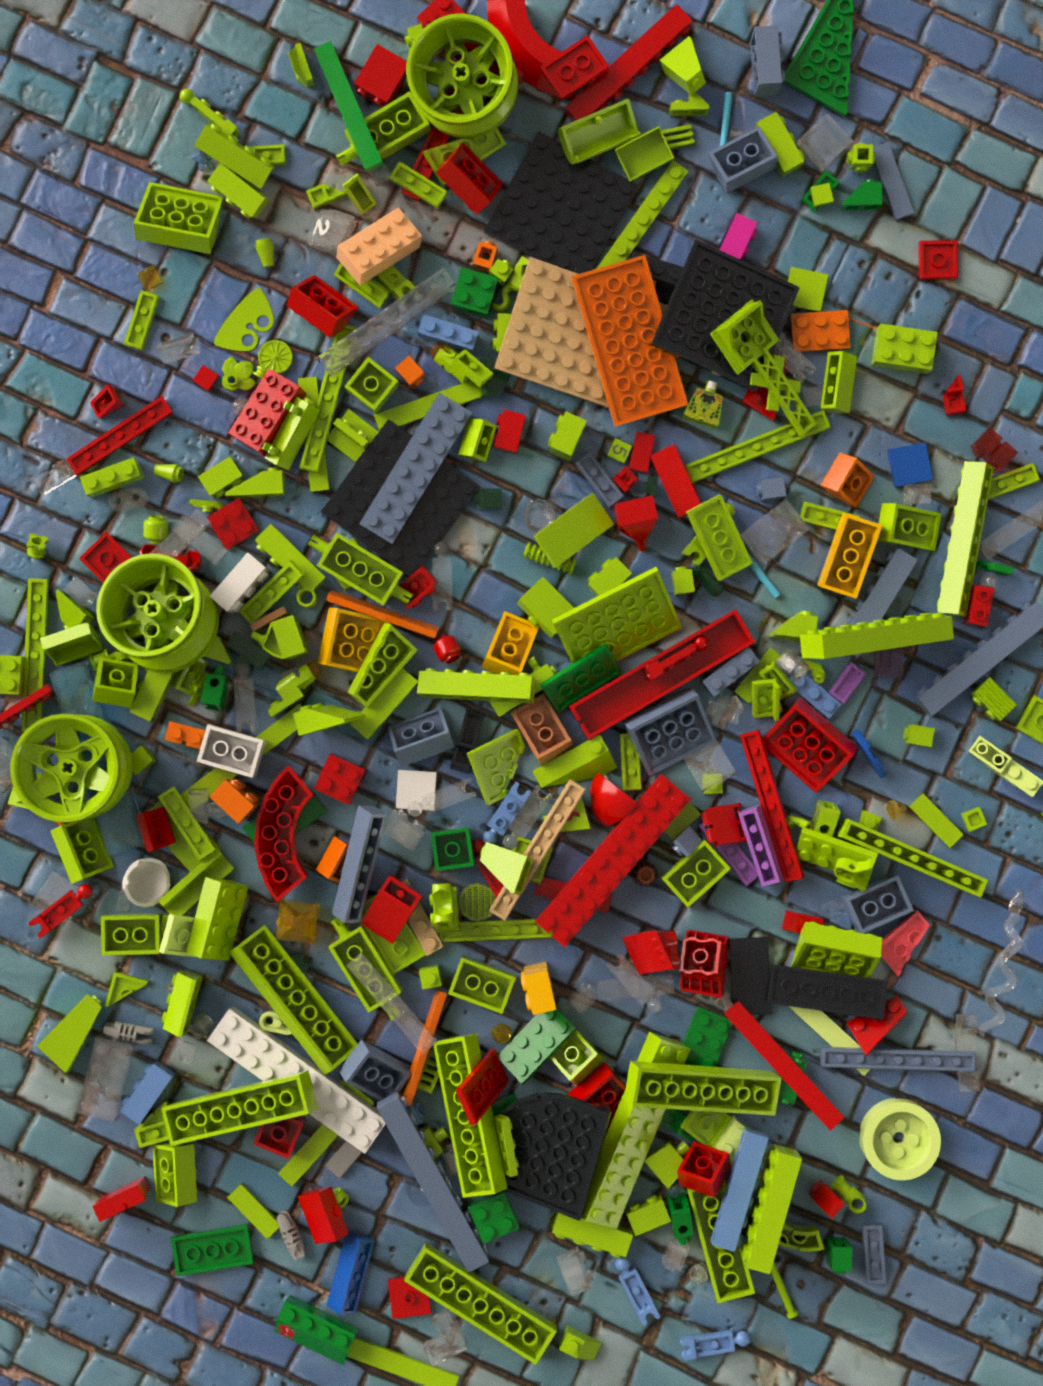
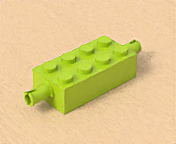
(391, 128)
(360, 569)
(348, 947)

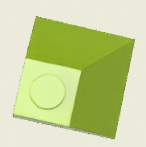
(70, 611)

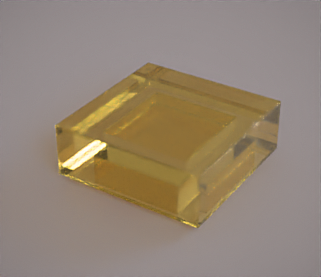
(150, 278)

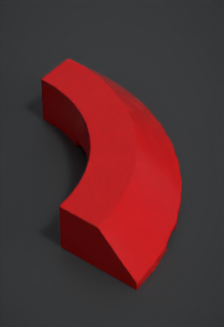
(526, 46)
(276, 833)

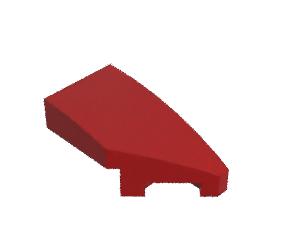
(953, 398)

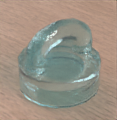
(676, 1189)

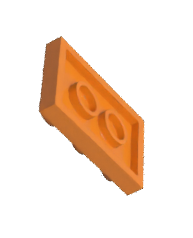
(820, 331)

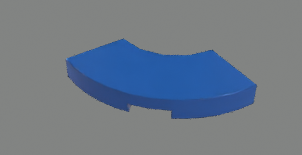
(864, 746)

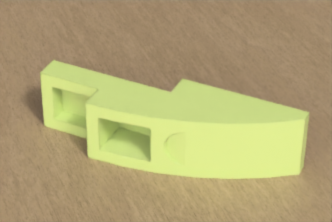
(1005, 767)

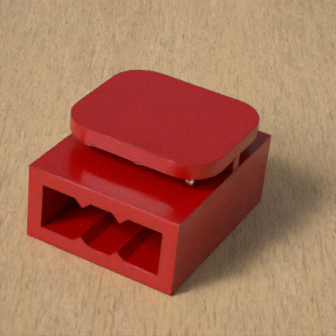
(381, 77)

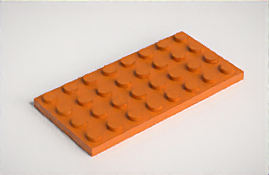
(620, 321)

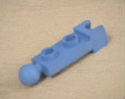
(505, 814)
(636, 1290)
(712, 1343)

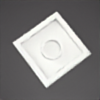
(413, 785)

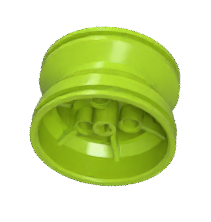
(450, 34)
(126, 587)
(71, 767)

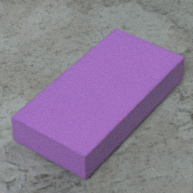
(847, 683)

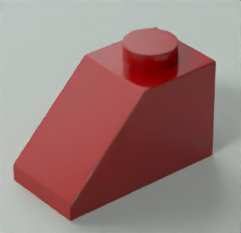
(826, 1198)

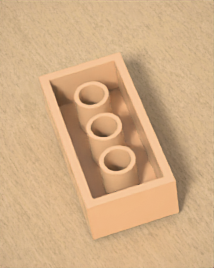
(379, 246)

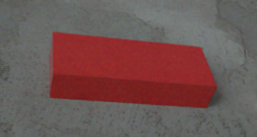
(676, 479)

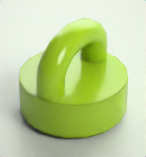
(340, 1194)

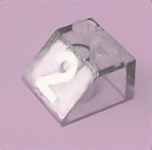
(331, 230)

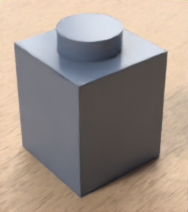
(771, 489)

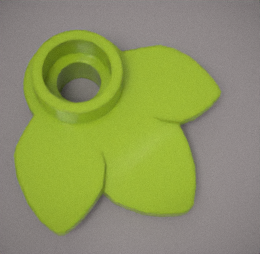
(240, 373)

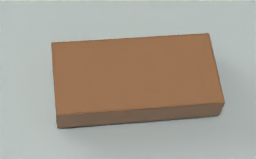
(264, 622)

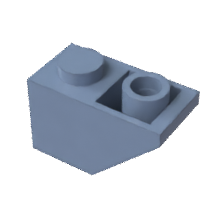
(686, 842)

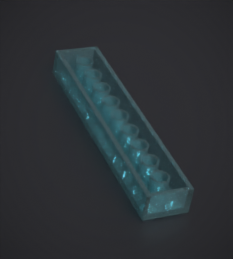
(74, 694)

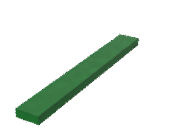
(348, 107)

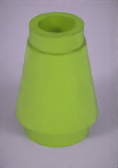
(265, 251)
(170, 472)

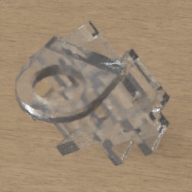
(721, 710)

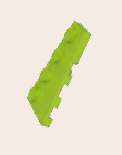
(481, 147)

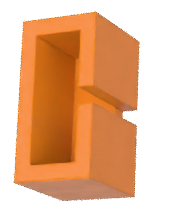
(185, 734)

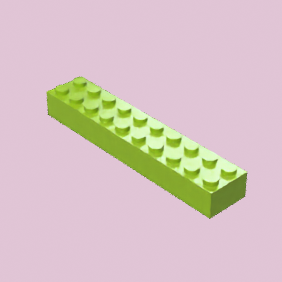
(628, 1142)

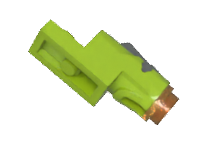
(460, 365)
(291, 684)

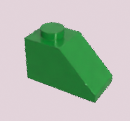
(865, 197)

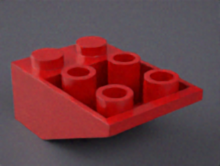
(392, 908)

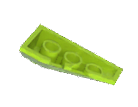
(577, 764)

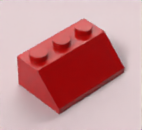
(469, 178)
(321, 305)

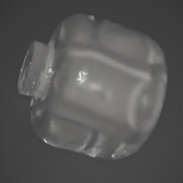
(990, 580)

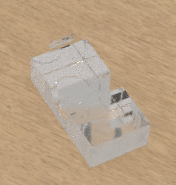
(50, 480)

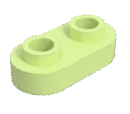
(277, 1025)

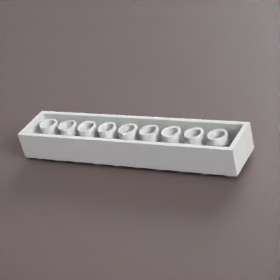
(272, 1058)

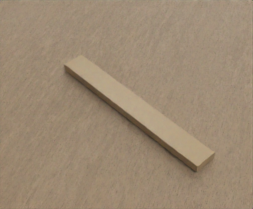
(541, 843)

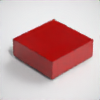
(205, 378)

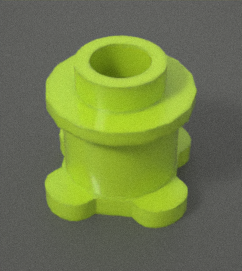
(36, 546)

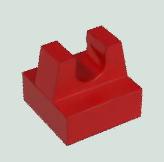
(625, 479)

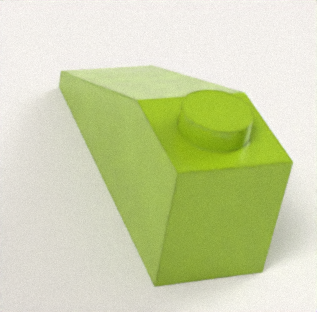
(264, 484)

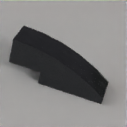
(467, 740)

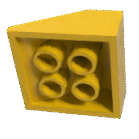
(347, 638)

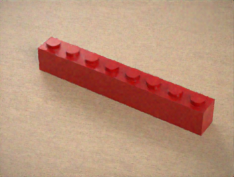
(631, 64)

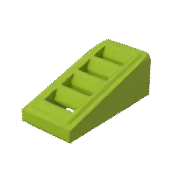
(423, 1086)

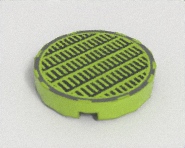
(476, 901)

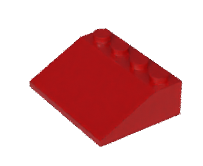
(808, 745)
(602, 1089)

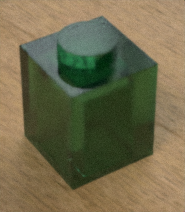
(489, 499)

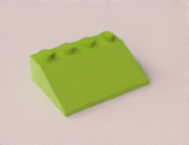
(178, 218)
(837, 950)

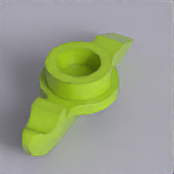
(207, 506)
(197, 690)

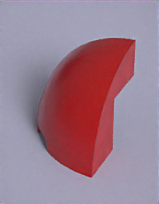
(608, 801)

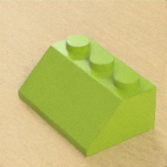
(795, 626)
(81, 849)
(181, 1002)
(174, 1173)

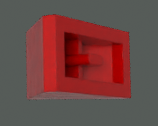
(107, 402)

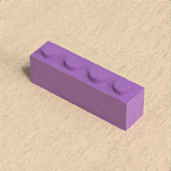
(760, 845)

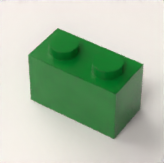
(839, 1254)

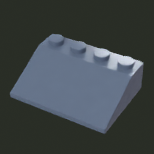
(669, 731)

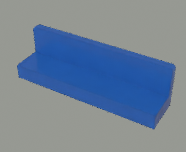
(350, 1274)

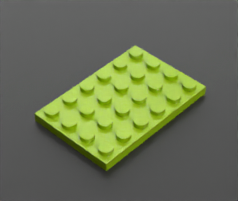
(621, 618)

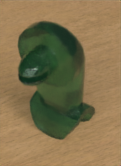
(712, 586)

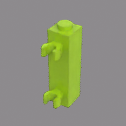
(292, 432)
(539, 674)

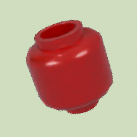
(447, 648)

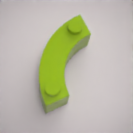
(800, 1237)

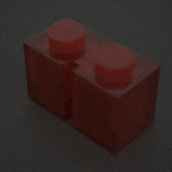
(992, 451)

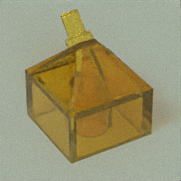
(298, 920)

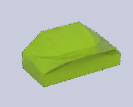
(300, 66)

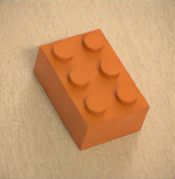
(236, 799)

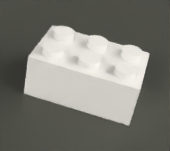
(240, 584)
(231, 751)

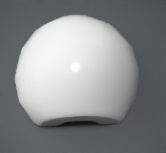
(146, 882)

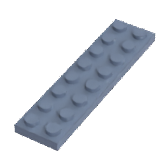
(415, 468)

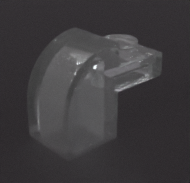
(201, 808)

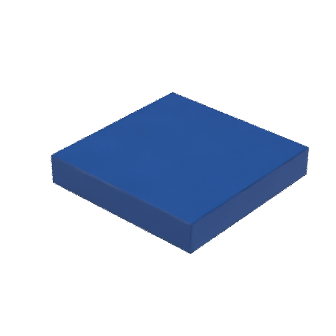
(910, 464)

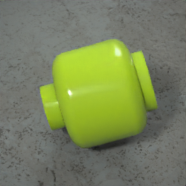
(155, 529)

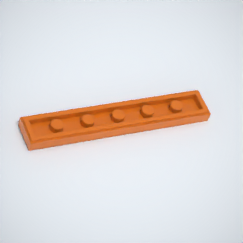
(382, 613)
(419, 1058)

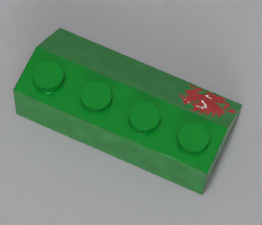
(316, 1329)

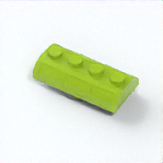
(598, 132)

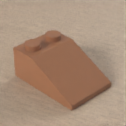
(542, 730)

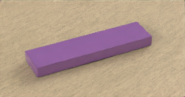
(737, 860)

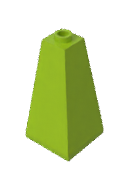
(69, 1036)

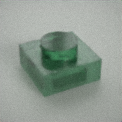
(650, 486)

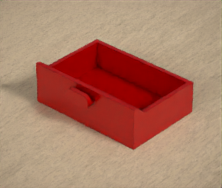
(121, 1199)
(323, 1215)

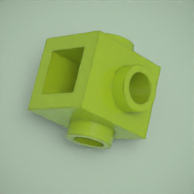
(865, 153)

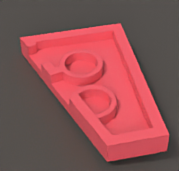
(902, 940)

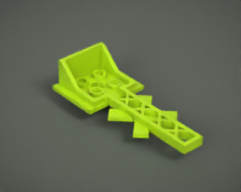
(759, 340)

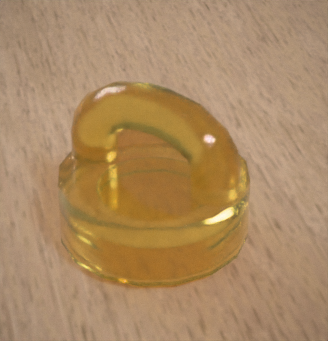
(893, 809)
(501, 1033)

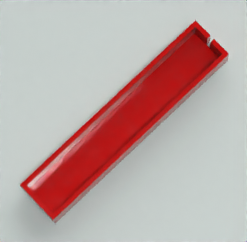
(635, 690)
(612, 860)

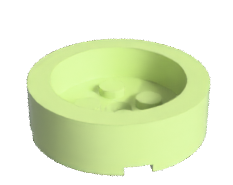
(905, 1158)

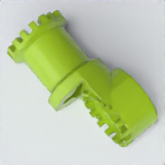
(106, 654)
(848, 1194)

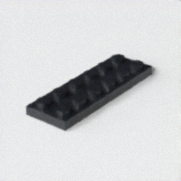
(827, 991)

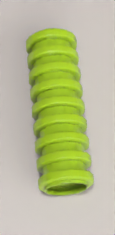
(538, 555)

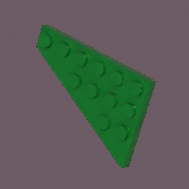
(823, 59)

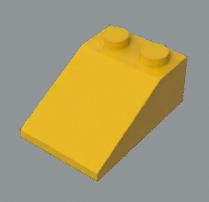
(510, 645)

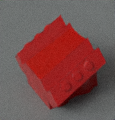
(653, 951)
(703, 963)

